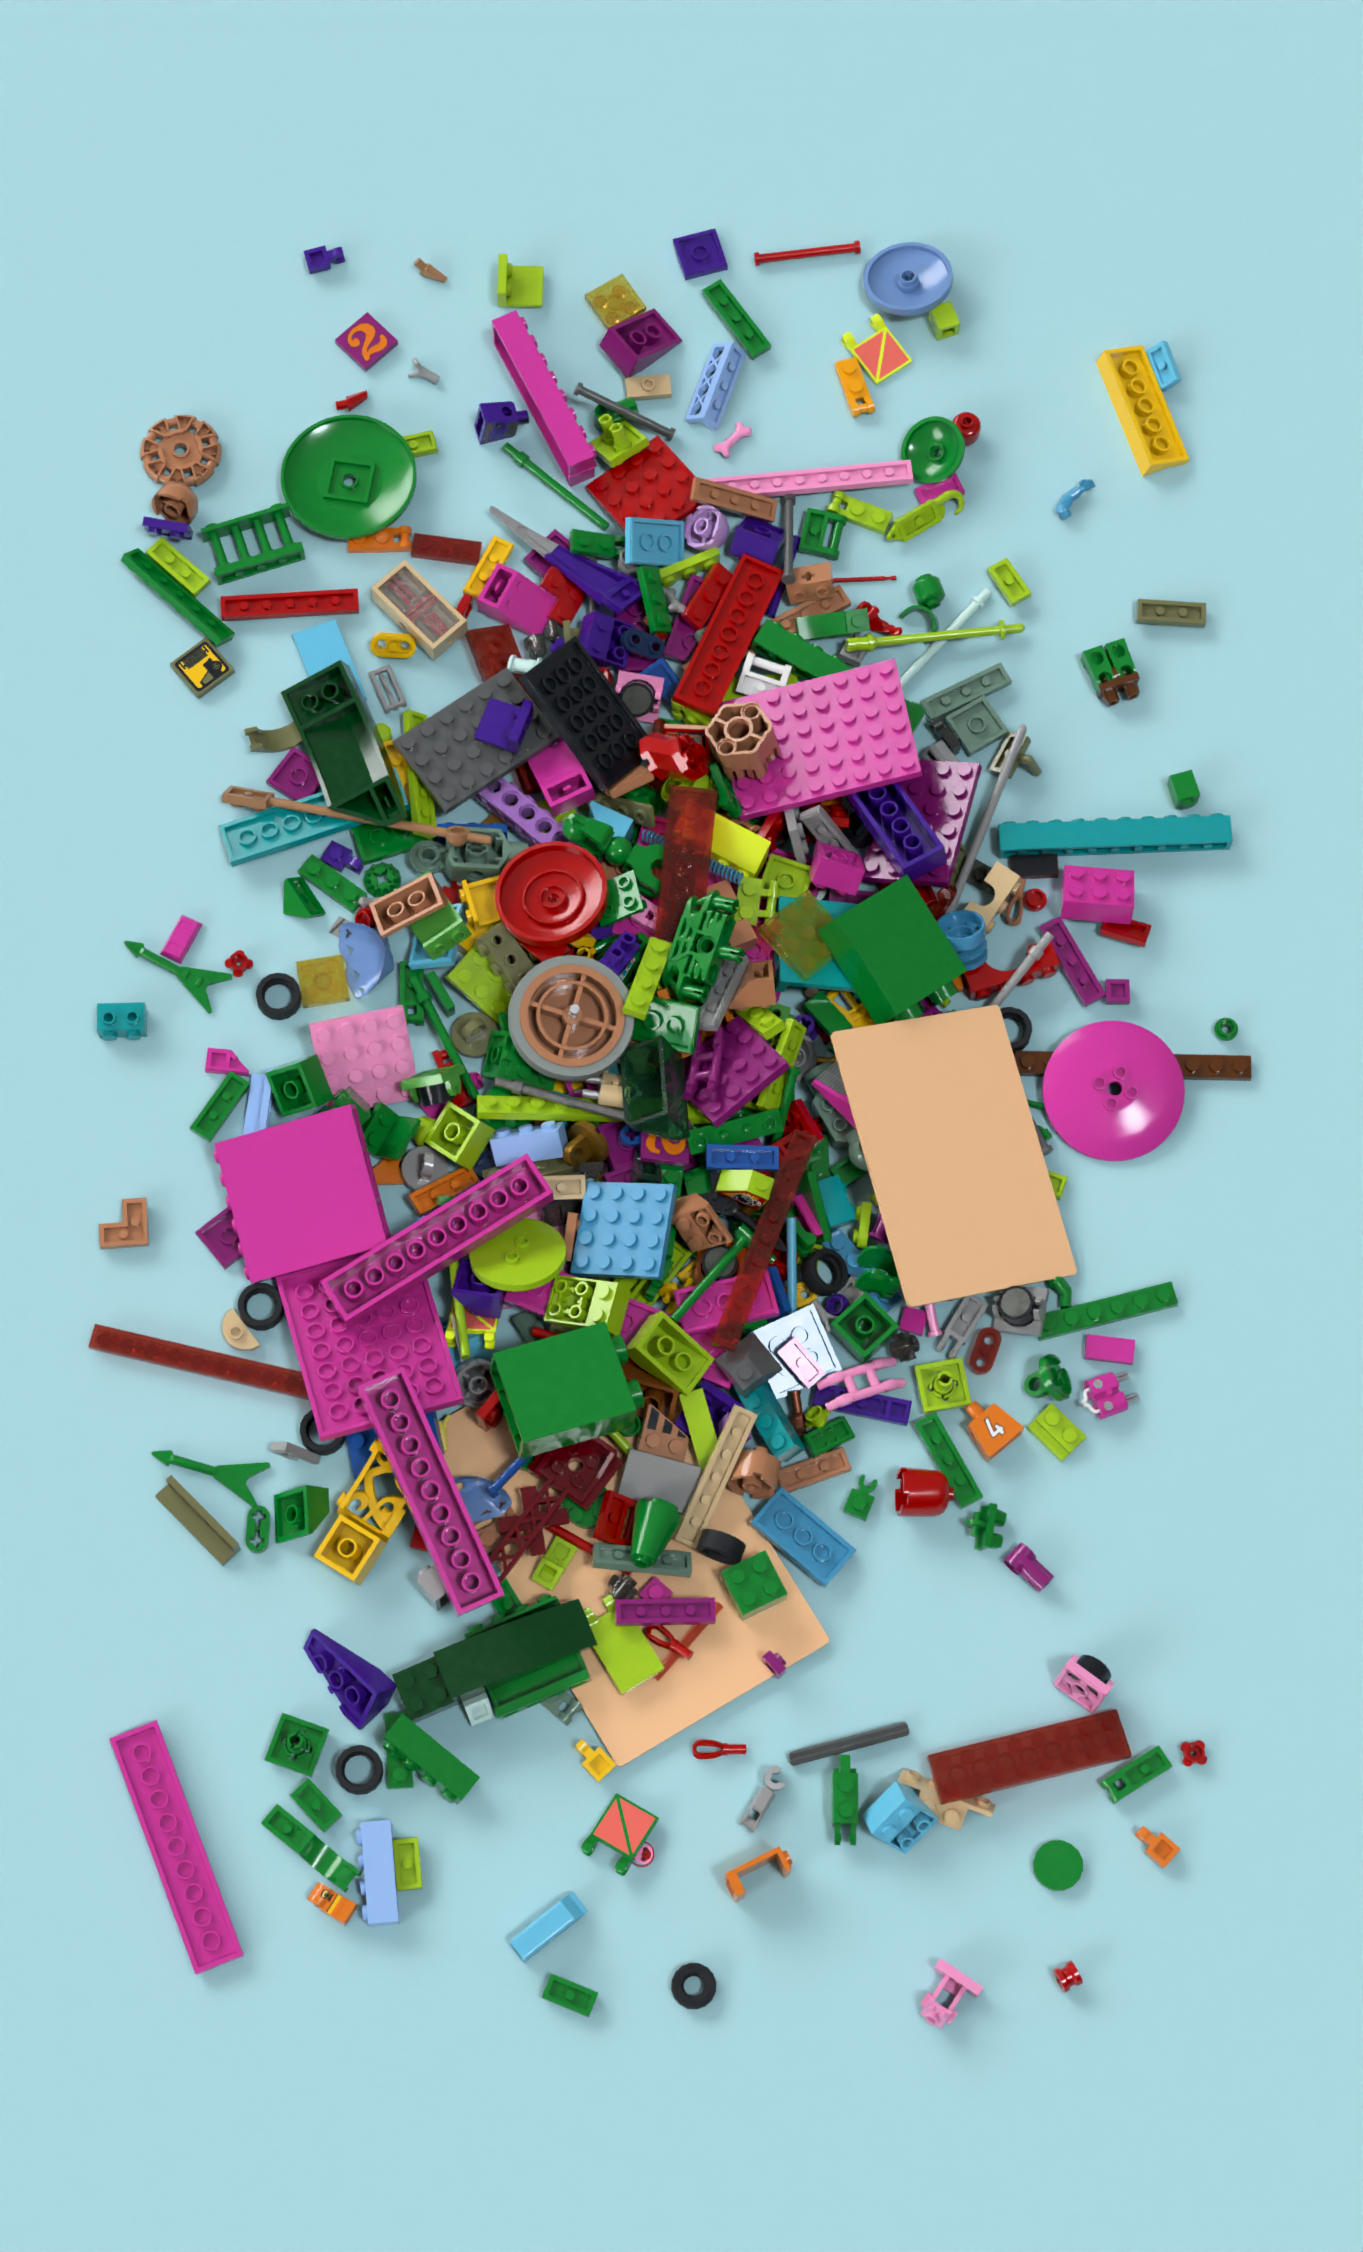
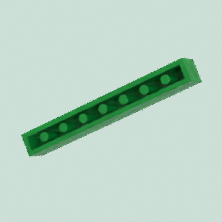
(809, 660)

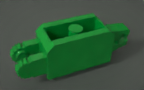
(844, 1799)

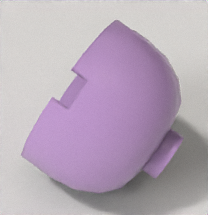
(706, 528)

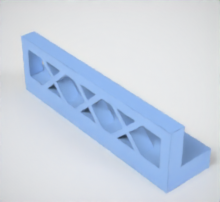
(719, 385)
(259, 1104)

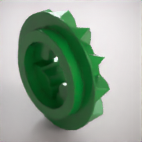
(384, 888)

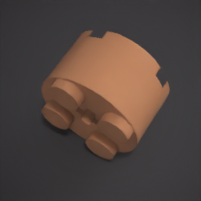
(755, 1473)

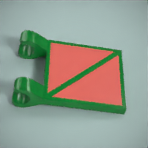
(623, 1829)

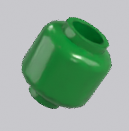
(928, 591)

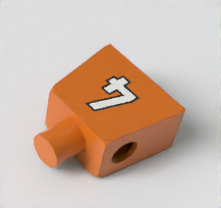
(992, 1429)

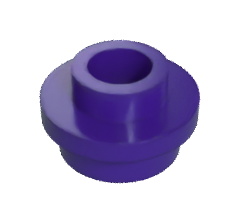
(832, 1302)

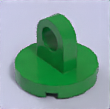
(1053, 1379)

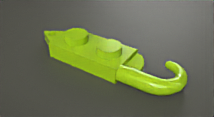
(923, 516)

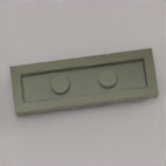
(1171, 613)

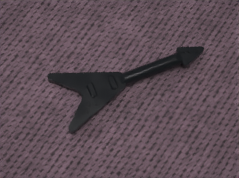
(730, 1207)

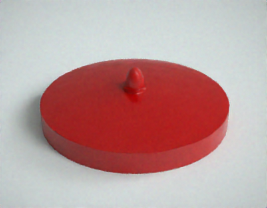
(551, 894)

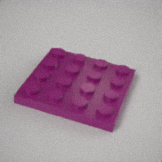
(745, 1071)

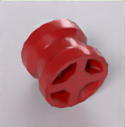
(1067, 1976)

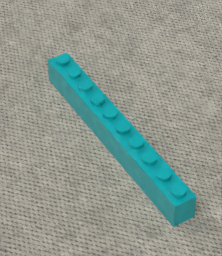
(1115, 836)

